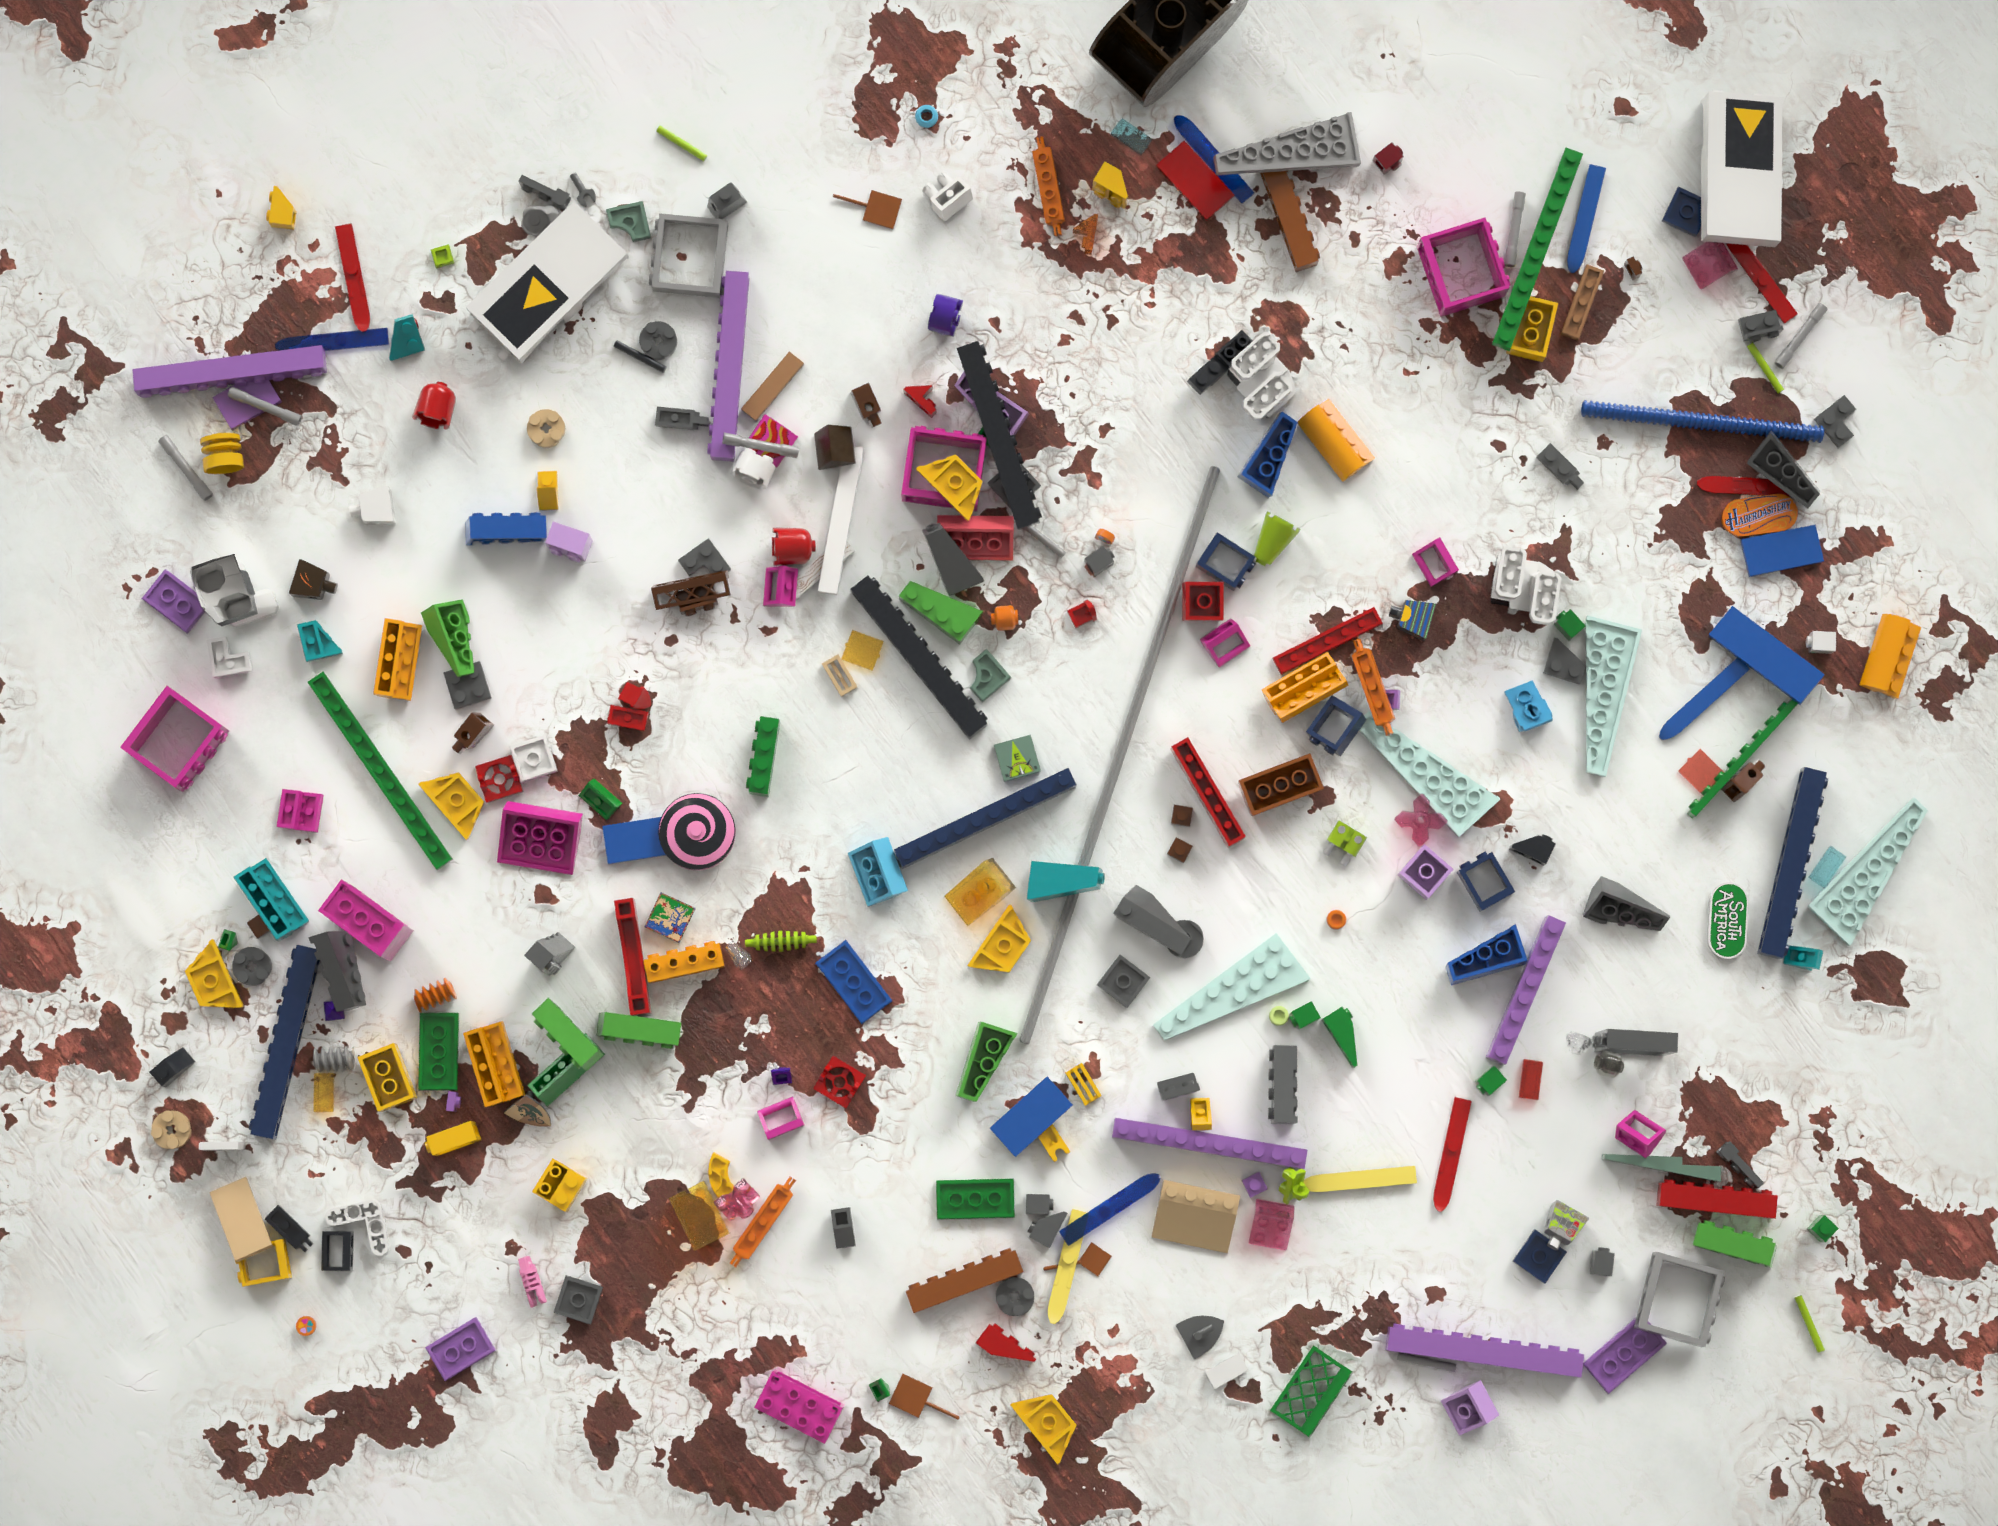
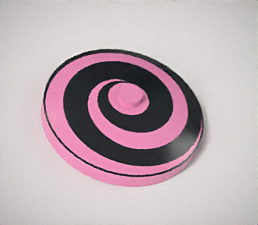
(697, 831)

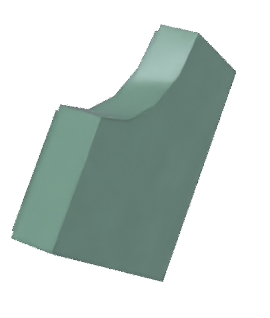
(630, 219)
(989, 676)

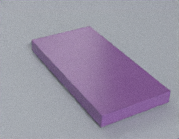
(1622, 1355)

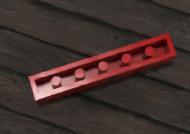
(1207, 792)
(1717, 1200)

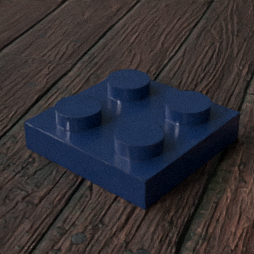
(1684, 212)
(1538, 1258)

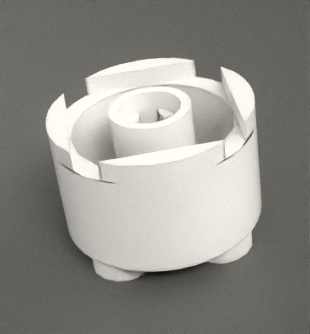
(754, 469)

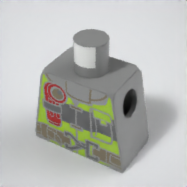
(1563, 1224)

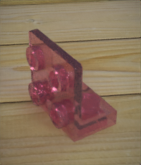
(1709, 263)
(1271, 1224)

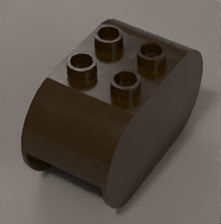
(1159, 41)

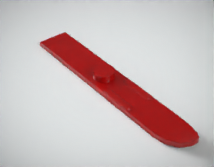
(353, 276)
(1763, 281)
(1739, 485)
(1451, 1153)

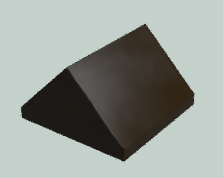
(834, 446)

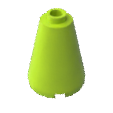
(1273, 538)

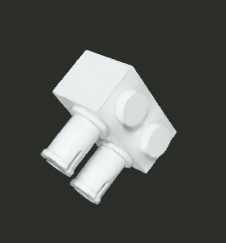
(950, 198)

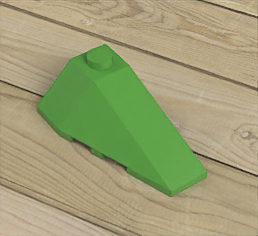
(449, 629)

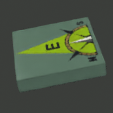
(1017, 758)

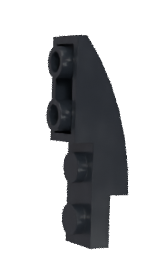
(1219, 364)

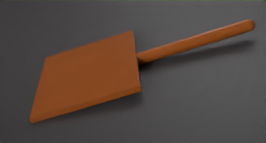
(880, 209)
(912, 1397)

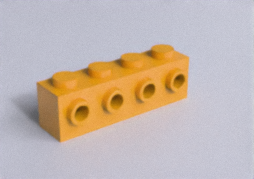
(683, 963)

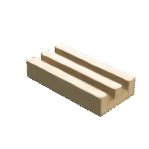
(847, 689)

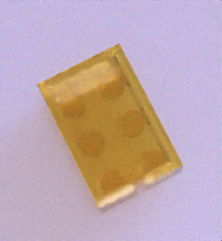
(699, 1216)

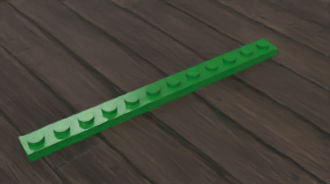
(1537, 249)
(380, 770)

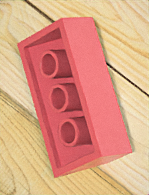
(981, 536)

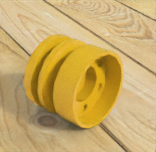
(221, 453)

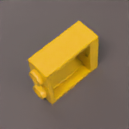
(452, 1138)
(283, 1261)

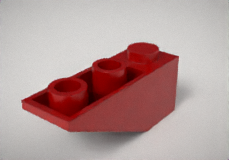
(998, 1344)

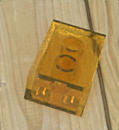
(980, 891)

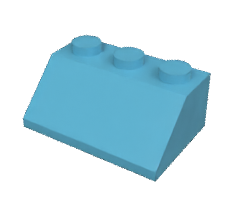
(877, 871)

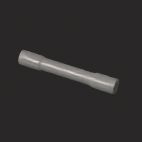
(1518, 207)
(1788, 352)
(284, 414)
(782, 449)
(198, 484)

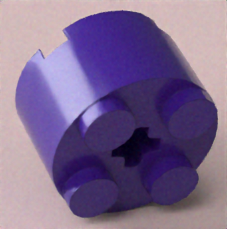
(945, 315)

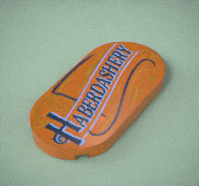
(1759, 515)

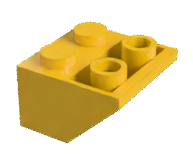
(1110, 185)
(559, 1185)

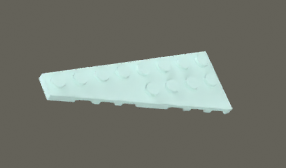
(1609, 666)
(1447, 789)
(1855, 889)
(1253, 978)

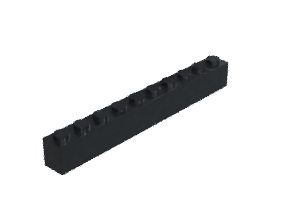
(998, 435)
(919, 657)

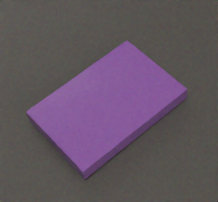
(240, 413)
(175, 601)
(460, 1348)

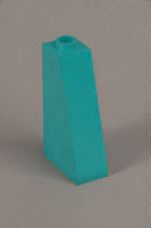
(1061, 880)

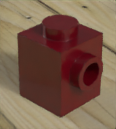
(1389, 158)

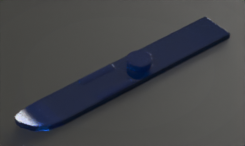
(1207, 151)
(337, 340)
(1109, 1208)

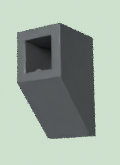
(843, 1227)

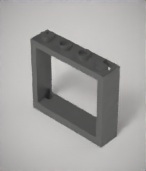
(1635, 1042)

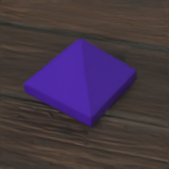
(330, 1012)
(781, 1075)

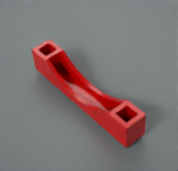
(633, 957)

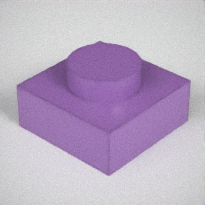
(1394, 698)
(453, 1101)
(1254, 1184)

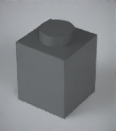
(1099, 560)
(1038, 1204)
(1602, 1262)

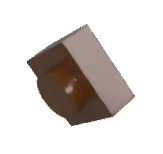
(1633, 267)
(1181, 815)
(1179, 850)

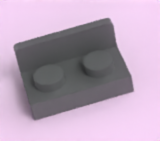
(1759, 326)
(1178, 1086)

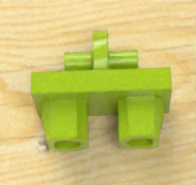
(1294, 1186)

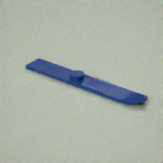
(1585, 217)
(1703, 699)

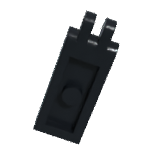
(288, 1228)

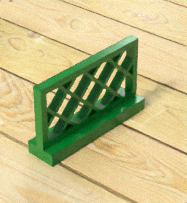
(1326, 1400)

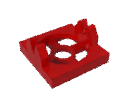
(492, 796)
(837, 1063)

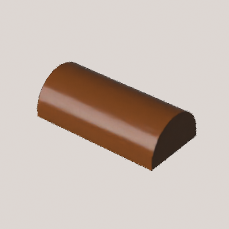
(1280, 785)

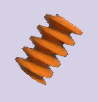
(434, 994)

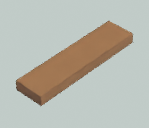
(1582, 302)
(772, 386)

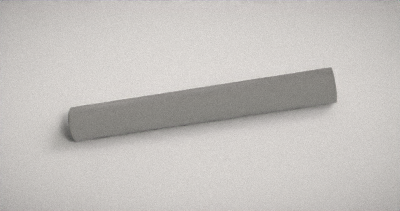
(1046, 541)
(1426, 1362)

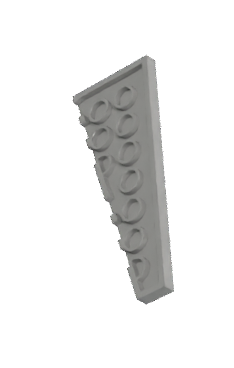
(1312, 147)

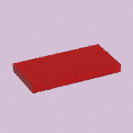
(1195, 180)

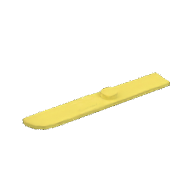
(1361, 1179)
(1064, 1275)

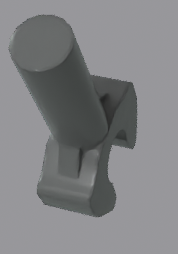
(582, 190)

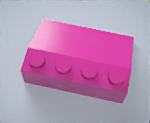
(539, 837)

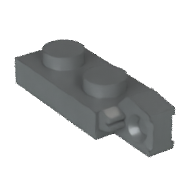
(679, 418)
(1560, 466)

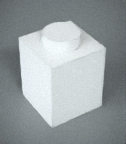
(1821, 642)

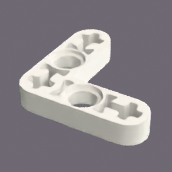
(369, 1219)

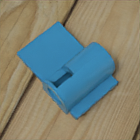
(1528, 707)

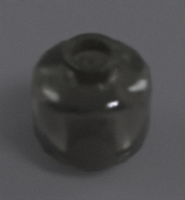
(1608, 1064)

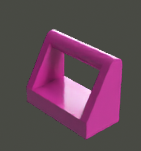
(1444, 556)
(785, 586)
(1219, 635)
(783, 1128)
(1636, 1140)

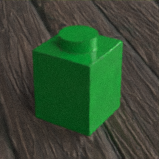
(1569, 624)
(1304, 1015)
(1490, 1081)
(1822, 1228)

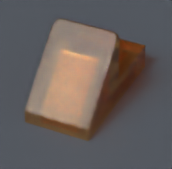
(1087, 228)

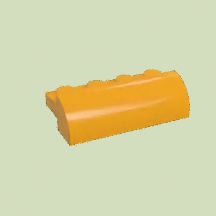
(1335, 440)
(1890, 655)
(397, 659)
(1304, 687)
(494, 1064)

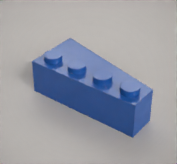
(1267, 459)
(505, 528)
(1490, 957)

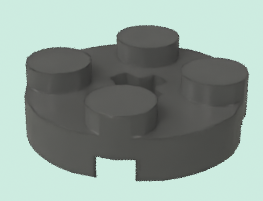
(653, 330)
(1195, 933)
(258, 957)
(1017, 1307)

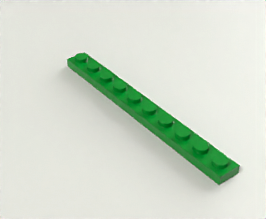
(1746, 751)

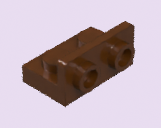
(690, 609)

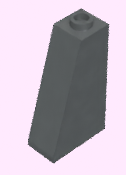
(952, 564)

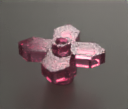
(1431, 820)
(738, 1201)

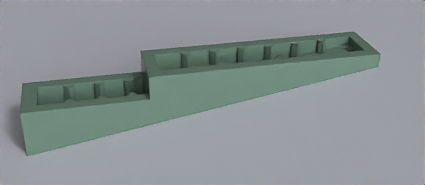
(1669, 1165)

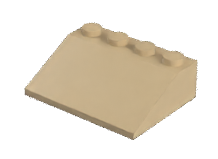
(1195, 1216)

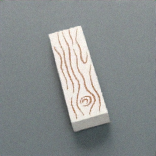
(811, 573)

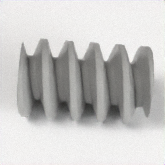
(334, 1059)

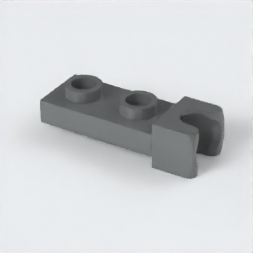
(558, 198)
(1728, 1152)

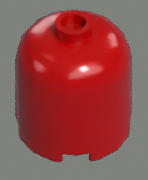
(435, 406)
(792, 546)

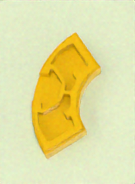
(719, 1175)

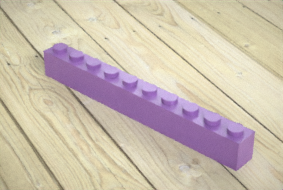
(729, 363)
(229, 371)
(1209, 1143)
(1484, 1351)

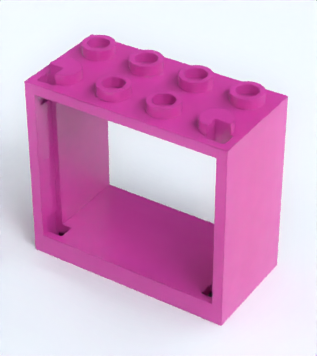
(1489, 247)
(938, 436)
(150, 722)
(365, 920)
(799, 1406)

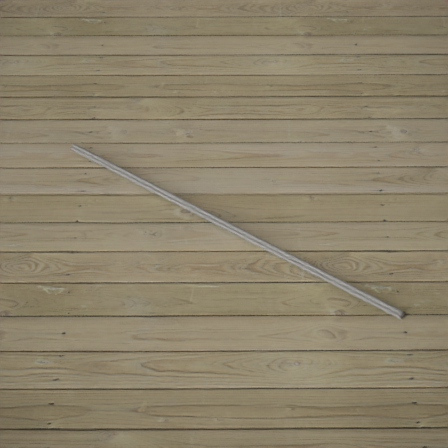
(1121, 749)

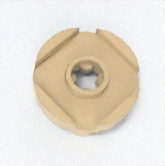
(554, 434)
(182, 1129)

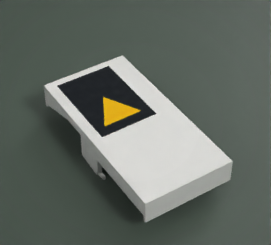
(546, 283)

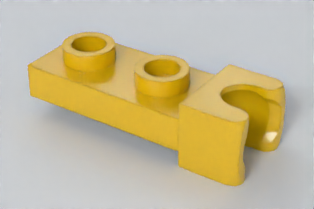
(1052, 1141)

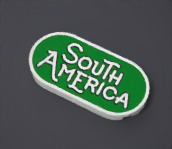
(1728, 920)

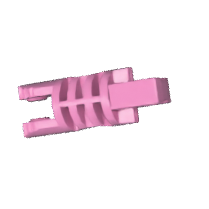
(531, 1281)

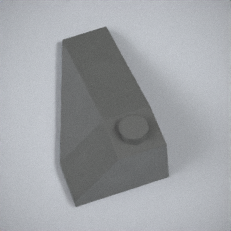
(1617, 904)
(1148, 916)

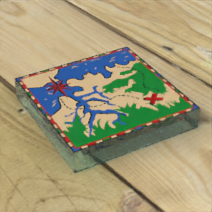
(670, 917)

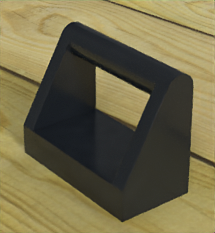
(347, 1252)

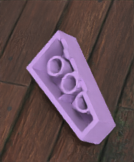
(1015, 413)

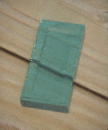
(1131, 136)
(1827, 866)

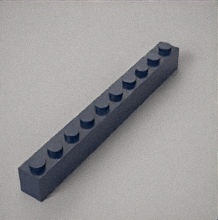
(985, 818)
(1792, 863)
(285, 1043)

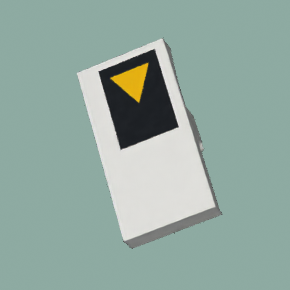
(1741, 169)

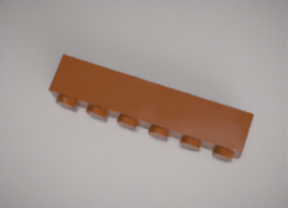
(1291, 220)
(964, 1281)

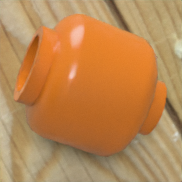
(1004, 618)

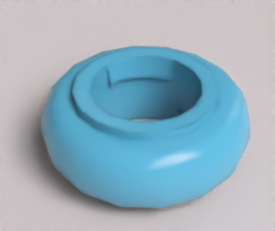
(926, 108)

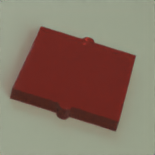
(1700, 770)

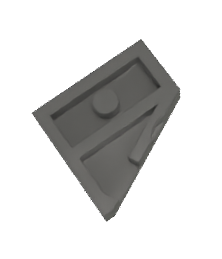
(1564, 663)

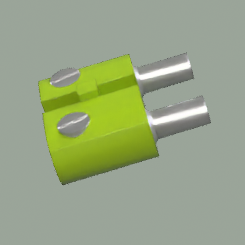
(1346, 839)

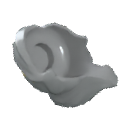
(538, 218)

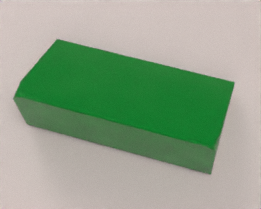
(600, 799)

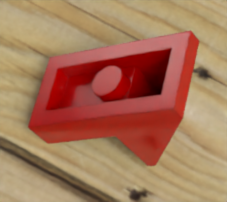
(918, 394)

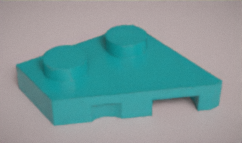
(405, 338)
(316, 642)

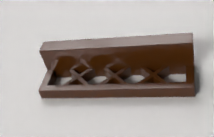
(702, 580)

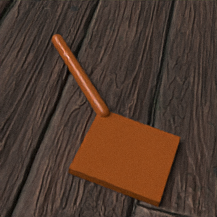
(1093, 1259)

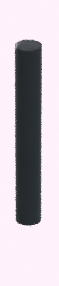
(641, 357)

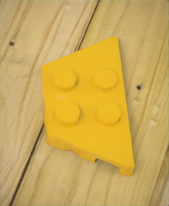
(954, 482)
(455, 800)
(1002, 945)
(212, 979)
(1047, 1422)

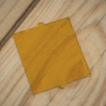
(862, 650)

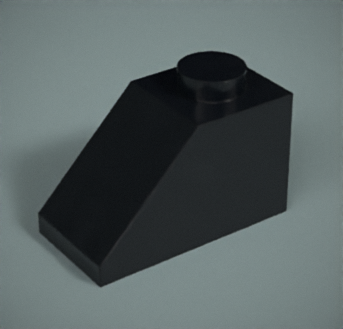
(1535, 848)
(172, 1067)

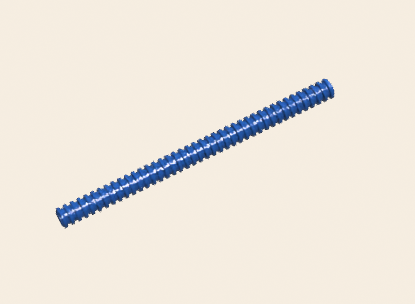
(1702, 421)

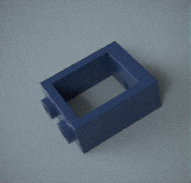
(1202, 562)
(1343, 742)
(1470, 888)

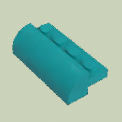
(271, 899)

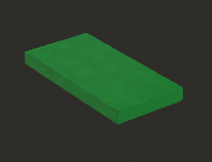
(438, 1051)
(975, 1198)

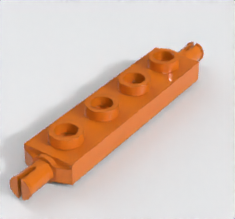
(1048, 186)
(1373, 687)
(762, 1221)

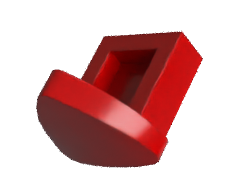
(1082, 614)
(635, 696)

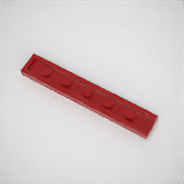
(1327, 641)

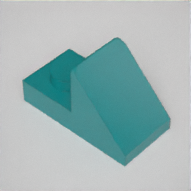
(1803, 957)

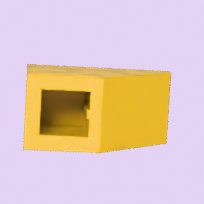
(281, 212)

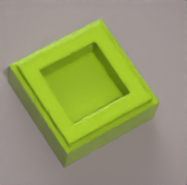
(442, 256)

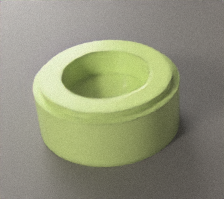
(1278, 1015)

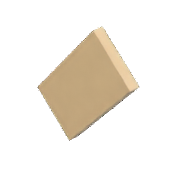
(241, 1219)

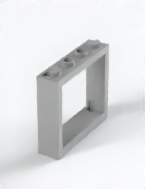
(714, 291)
(1649, 1291)

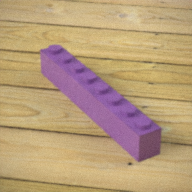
(1525, 990)

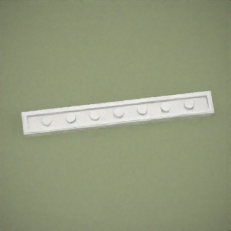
(840, 525)

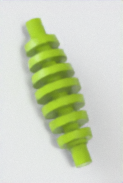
(788, 940)

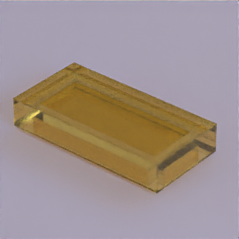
(323, 1092)

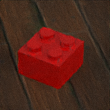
(1202, 601)

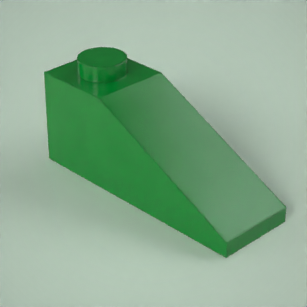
(1341, 1029)

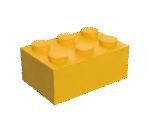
(1534, 330)
(387, 1077)

